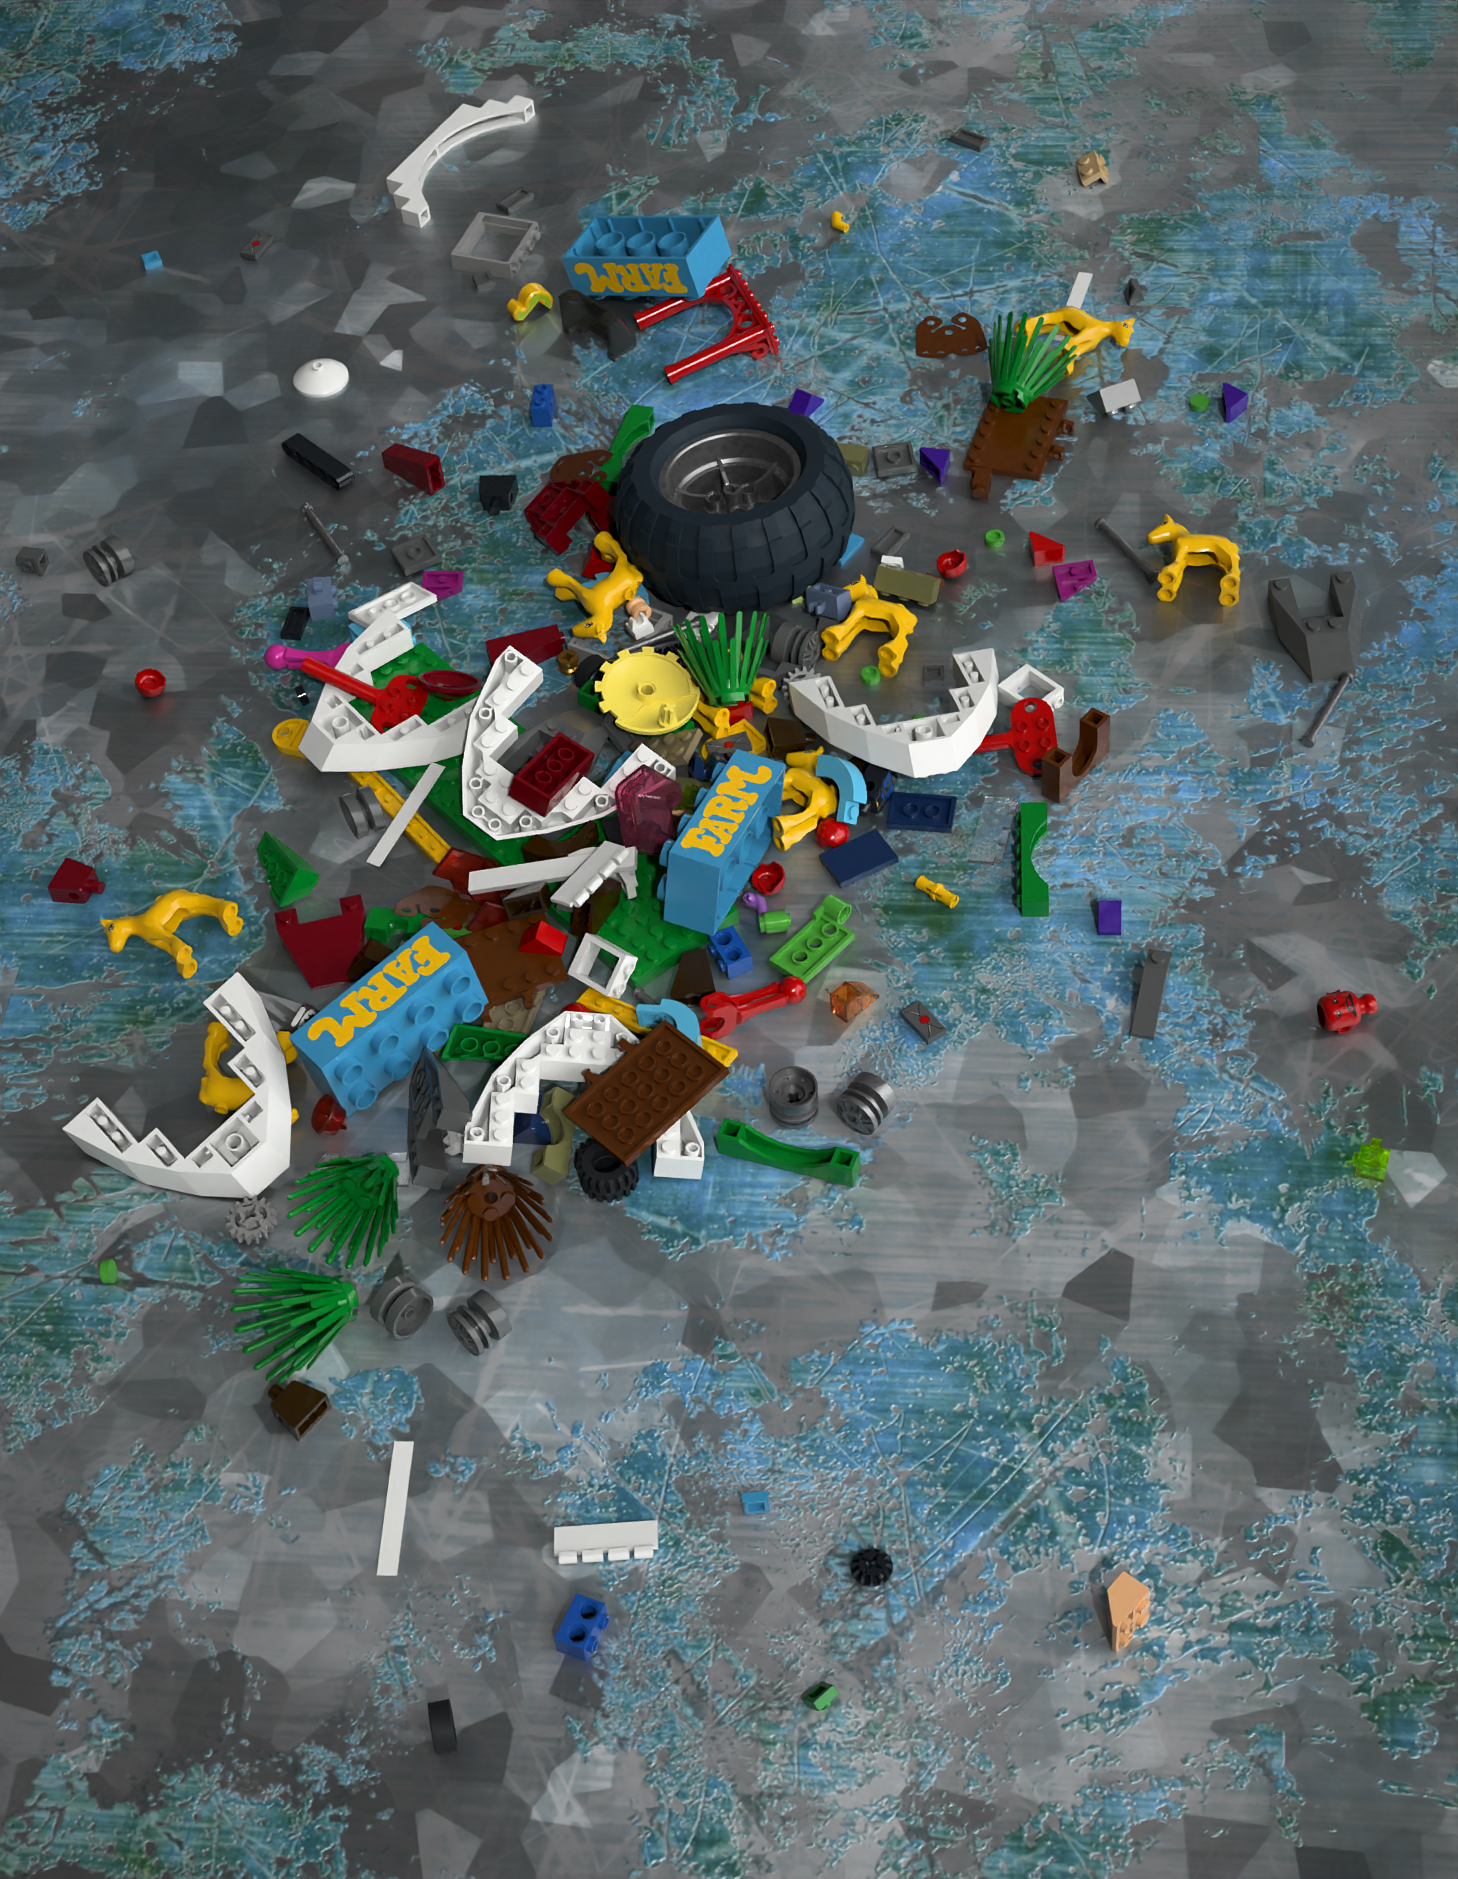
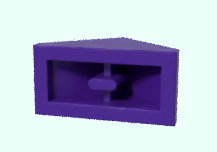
(1233, 401)
(804, 403)
(935, 462)
(1109, 916)

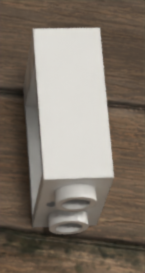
(1027, 675)
(586, 957)

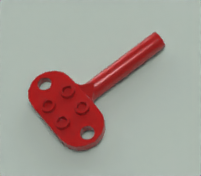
(390, 704)
(1029, 737)

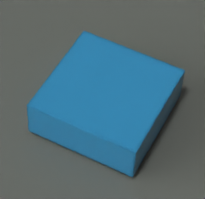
(151, 260)
(755, 1502)

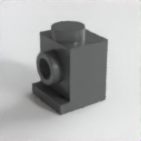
(32, 560)

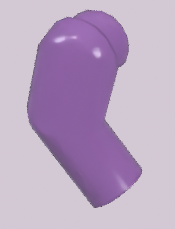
(755, 902)

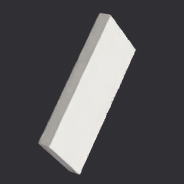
(399, 601)

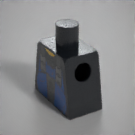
(878, 787)

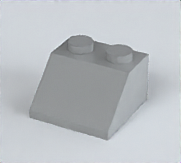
(1115, 397)

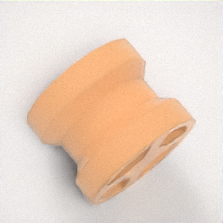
(638, 605)

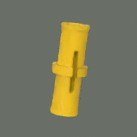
(937, 891)

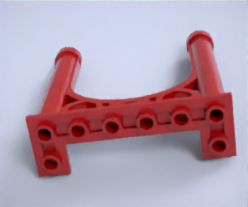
(749, 338)

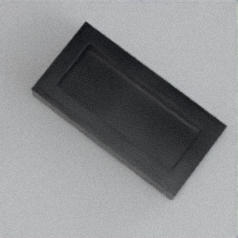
(295, 623)

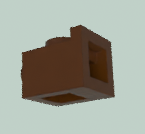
(981, 482)

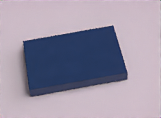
(921, 812)
(858, 858)

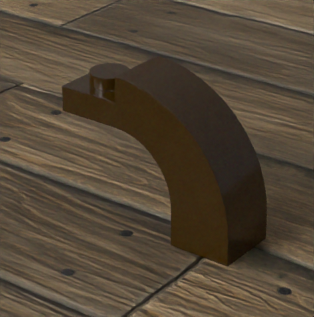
(542, 849)

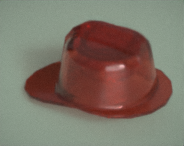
(328, 1116)

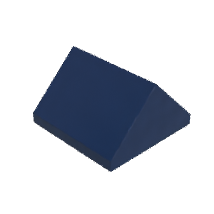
(531, 1128)

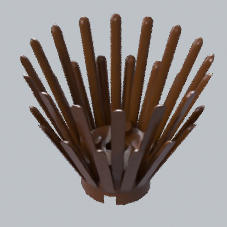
(492, 1200)

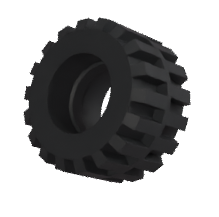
(605, 1185)

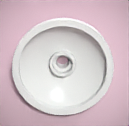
(320, 378)

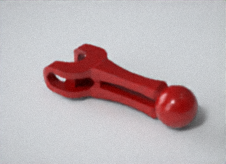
(736, 1009)

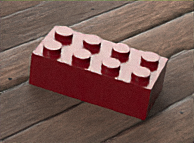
(551, 774)

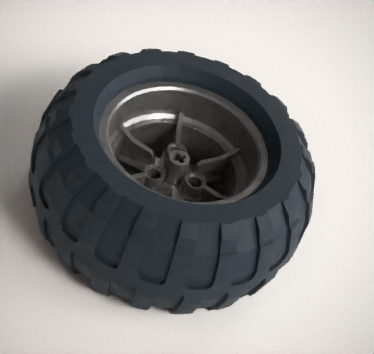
(735, 507)

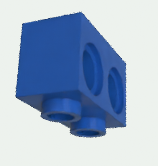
(543, 405)
(730, 952)
(576, 1626)

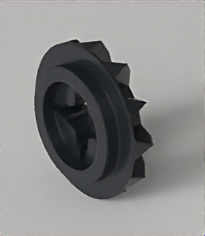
(872, 1577)

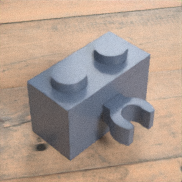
(321, 598)
(828, 601)

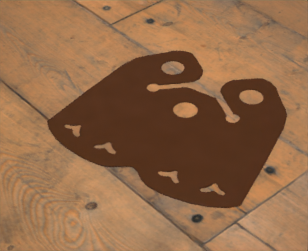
(960, 339)
(577, 462)
(451, 907)

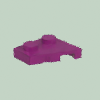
(1073, 578)
(443, 583)

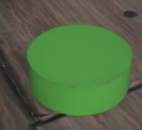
(1199, 403)
(994, 538)
(870, 675)
(108, 1271)

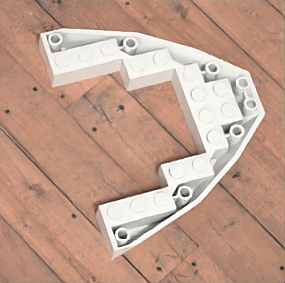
(346, 742)
(910, 746)
(488, 783)
(563, 1053)
(244, 1150)

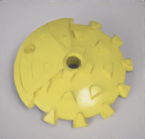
(647, 692)

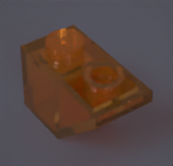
(851, 999)

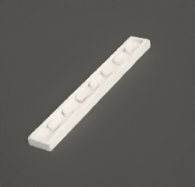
(535, 872)

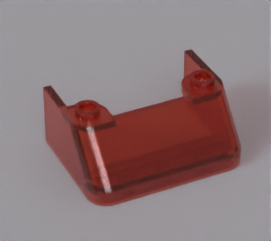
(456, 868)

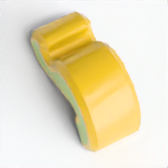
(527, 299)

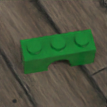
(384, 923)

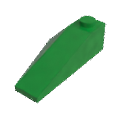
(286, 871)

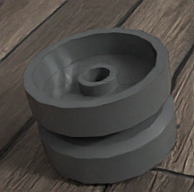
(362, 811)
(401, 1307)

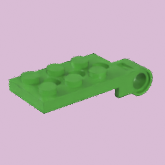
(826, 917)

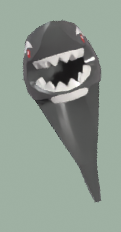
(286, 1014)

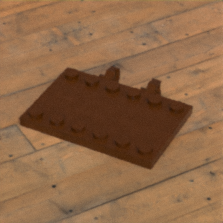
(1022, 441)
(506, 971)
(645, 1092)

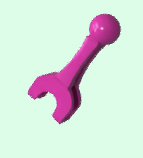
(279, 657)

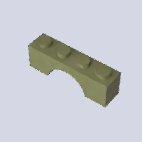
(553, 1160)

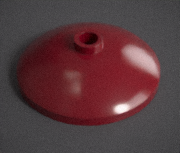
(449, 684)

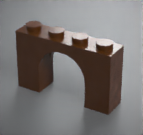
(1065, 771)

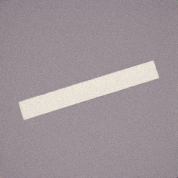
(1077, 294)
(405, 814)
(395, 1508)

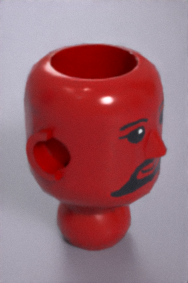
(1343, 1010)

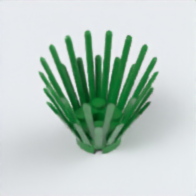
(1013, 380)
(720, 672)
(366, 1187)
(324, 1306)

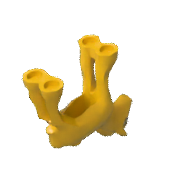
(1083, 329)
(1196, 551)
(605, 595)
(877, 617)
(716, 718)
(809, 793)
(163, 918)
(226, 1092)

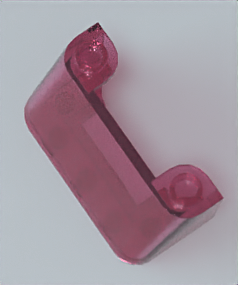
(646, 808)

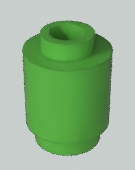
(774, 921)

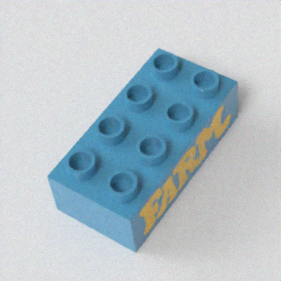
(647, 256)
(721, 841)
(388, 1019)

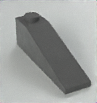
(1151, 993)

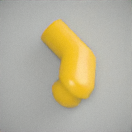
(836, 222)

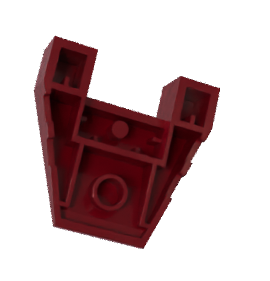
(560, 507)
(324, 946)

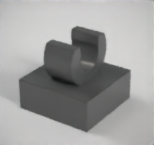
(1133, 292)

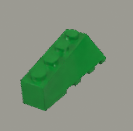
(481, 1044)

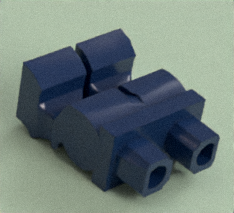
(704, 770)

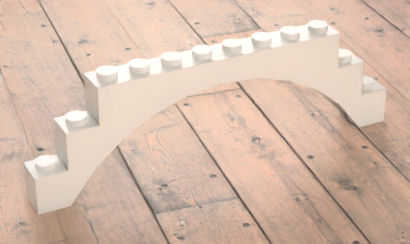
(467, 121)

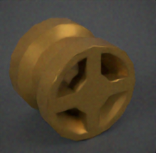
(568, 662)

